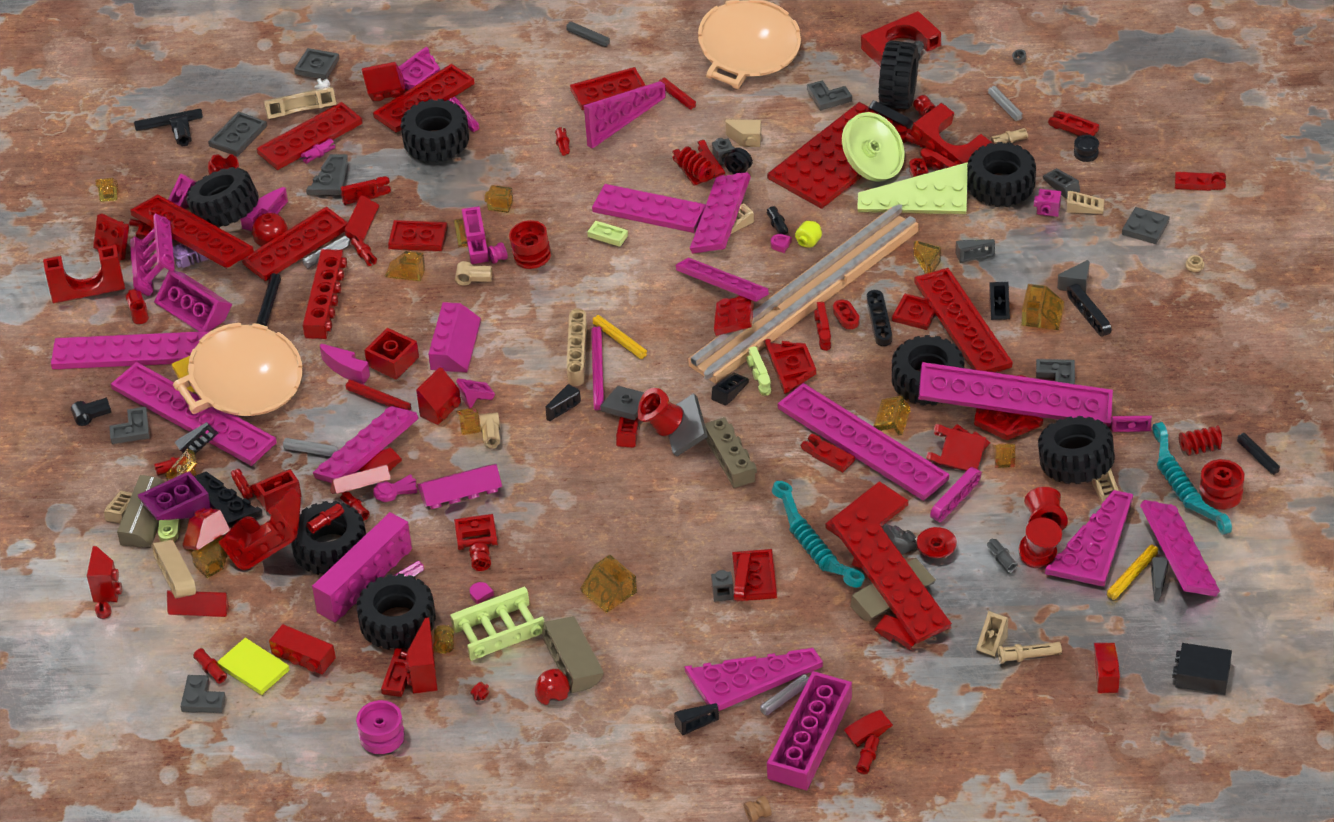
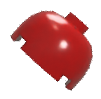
(268, 227)

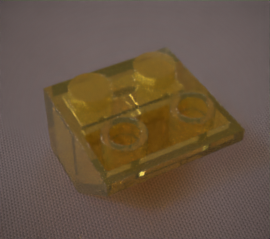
(1042, 308)
(609, 583)

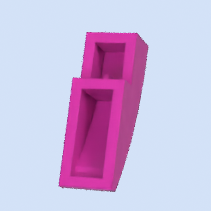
(269, 203)
(475, 235)
(345, 363)

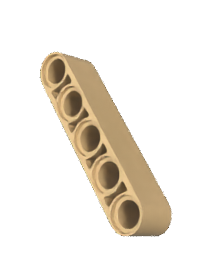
(576, 347)
(173, 568)

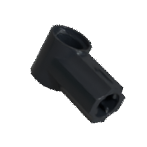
(181, 128)
(84, 413)

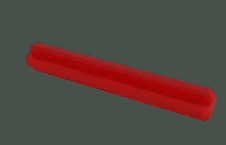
(376, 395)

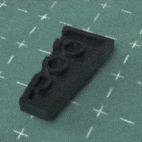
(226, 500)

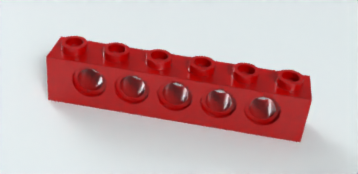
(324, 294)

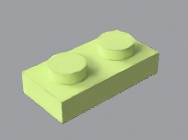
(607, 233)

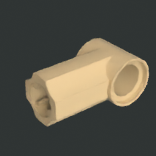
(467, 272)
(490, 427)

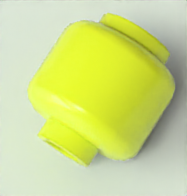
(808, 234)

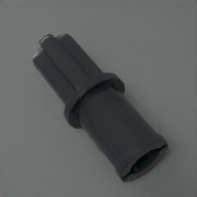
(777, 220)

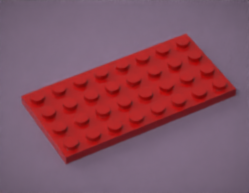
(820, 166)

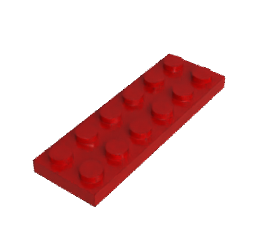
(441, 85)
(300, 139)
(295, 243)

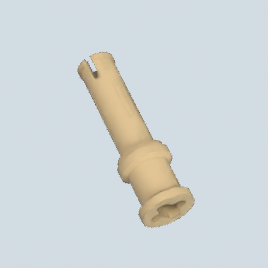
(1020, 652)

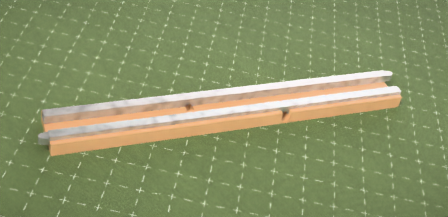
(802, 294)

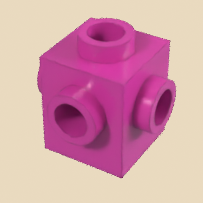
(1048, 202)

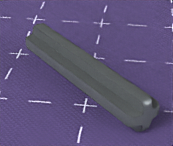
(588, 34)

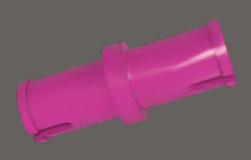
(318, 151)

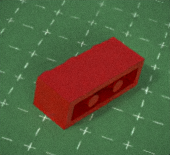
(302, 649)

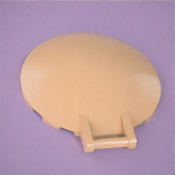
(748, 39)
(242, 371)

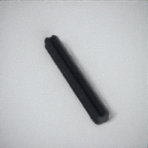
(165, 119)
(268, 300)

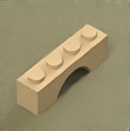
(298, 102)

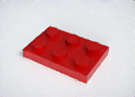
(733, 315)

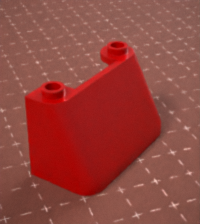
(250, 543)

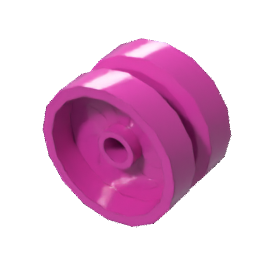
(380, 727)

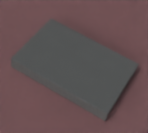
(237, 134)
(691, 429)

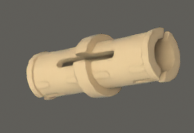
(1010, 136)

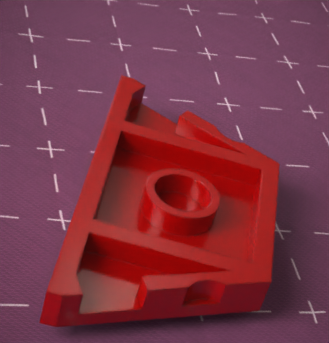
(791, 363)
(1005, 424)

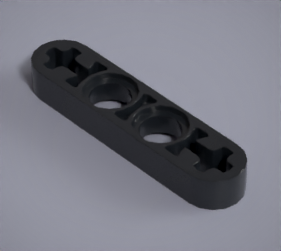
(1089, 310)
(879, 318)

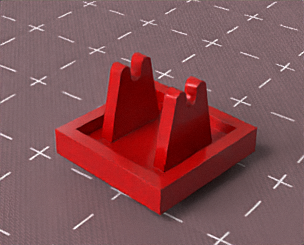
(110, 233)

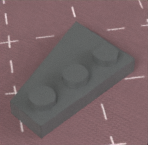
(330, 177)

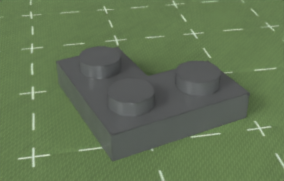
(828, 98)
(1061, 370)
(135, 429)
(198, 699)

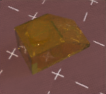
(407, 266)

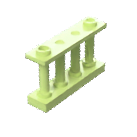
(492, 609)

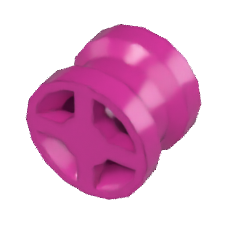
(497, 252)

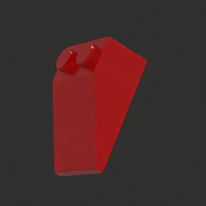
(422, 661)

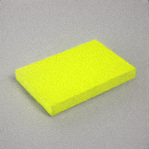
(253, 666)

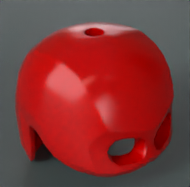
(218, 162)
(552, 685)

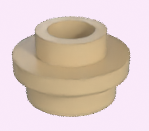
(1195, 263)

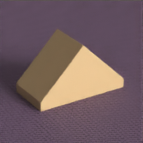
(993, 633)

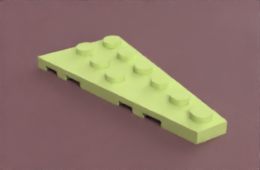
(933, 193)

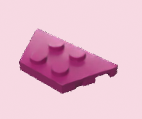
(418, 68)

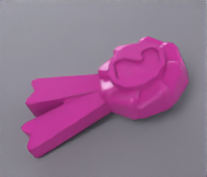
(388, 492)

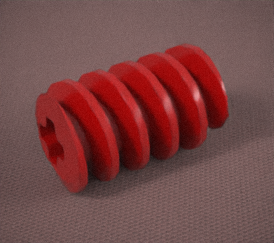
(696, 164)
(1200, 439)

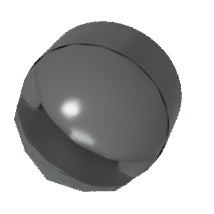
(1022, 56)

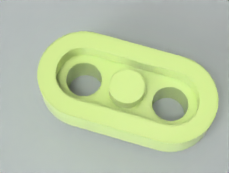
(169, 529)

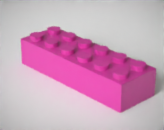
(363, 563)
(809, 730)

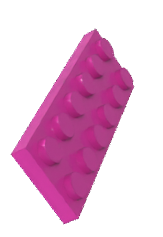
(648, 208)
(720, 212)
(366, 444)
(1179, 548)

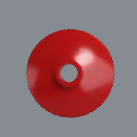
(936, 542)

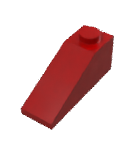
(1106, 668)

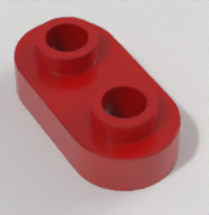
(846, 314)

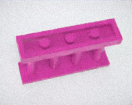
(141, 255)

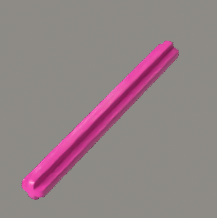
(597, 367)

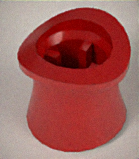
(661, 413)
(1045, 503)
(1040, 543)

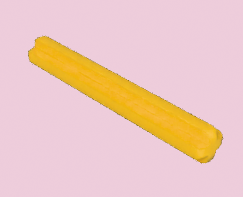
(620, 337)
(1132, 572)

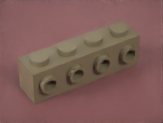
(730, 453)

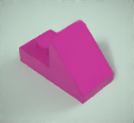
(180, 190)
(472, 390)

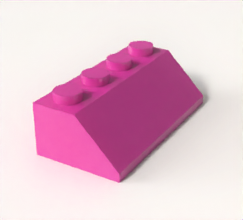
(192, 302)
(454, 338)
(459, 485)

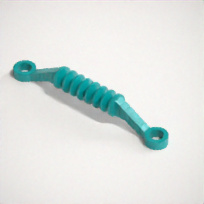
(1181, 483)
(811, 541)

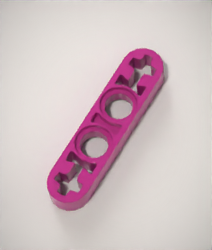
(955, 494)

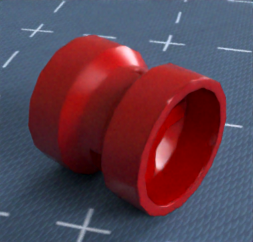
(923, 105)
(480, 557)

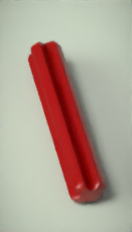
(678, 94)

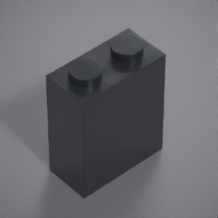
(1202, 668)

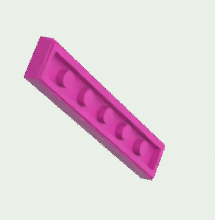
(722, 279)

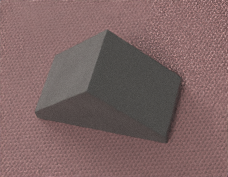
(1076, 275)

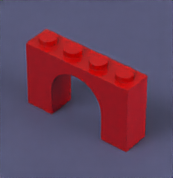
(912, 27)
(927, 131)
(66, 288)

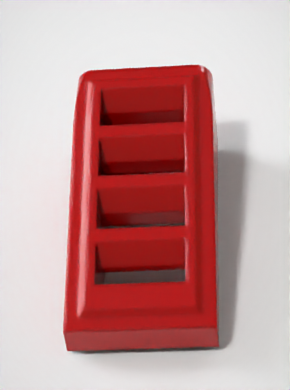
(627, 433)

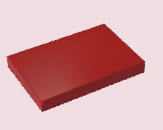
(417, 235)
(761, 576)

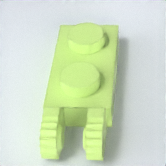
(759, 371)

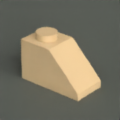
(744, 132)

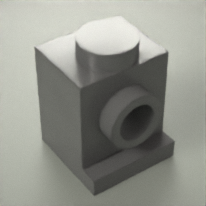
(720, 147)
(722, 580)

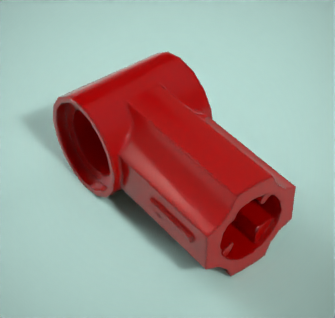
(137, 306)

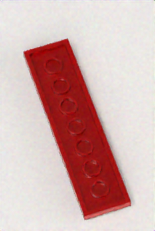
(194, 231)
(963, 321)
(891, 574)

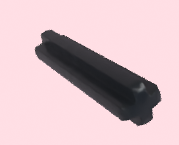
(1258, 453)

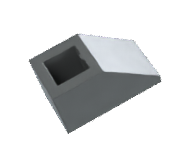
(902, 539)

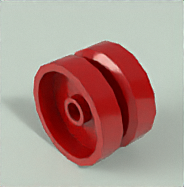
(1222, 484)

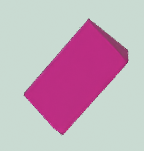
(1131, 423)

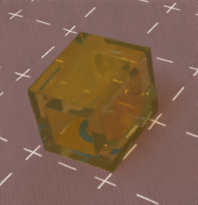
(499, 198)

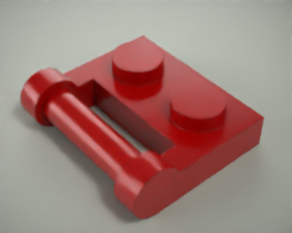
(475, 527)

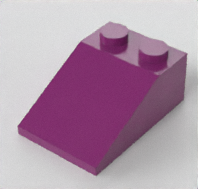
(176, 498)

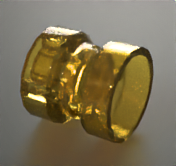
(443, 639)

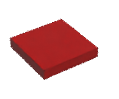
(913, 312)

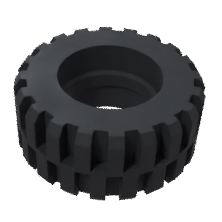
(898, 74)
(435, 115)
(1001, 189)
(223, 196)
(909, 358)
(1076, 450)
(323, 555)
(392, 593)

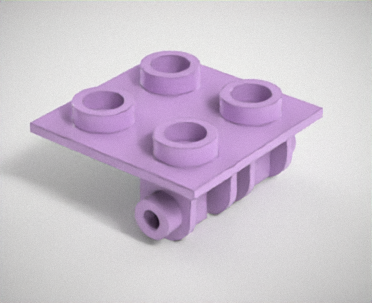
(182, 252)

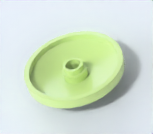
(873, 147)

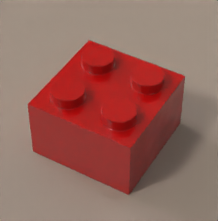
(391, 353)

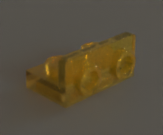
(892, 414)

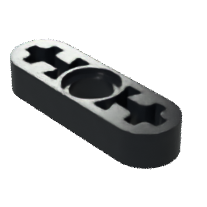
(892, 114)

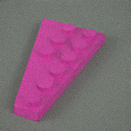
(613, 113)
(1094, 545)
(749, 676)

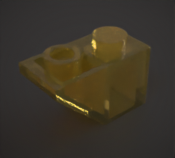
(210, 558)

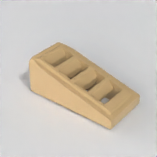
(1079, 203)
(745, 218)
(1098, 487)
(111, 513)

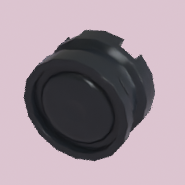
(1086, 148)
(738, 161)

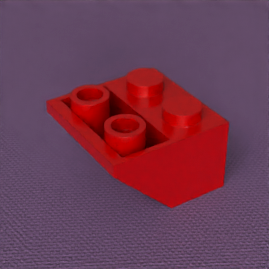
(272, 488)

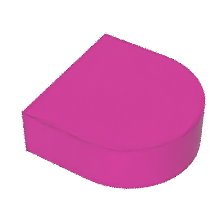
(780, 242)
(480, 592)

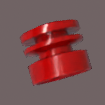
(530, 244)

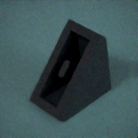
(999, 300)

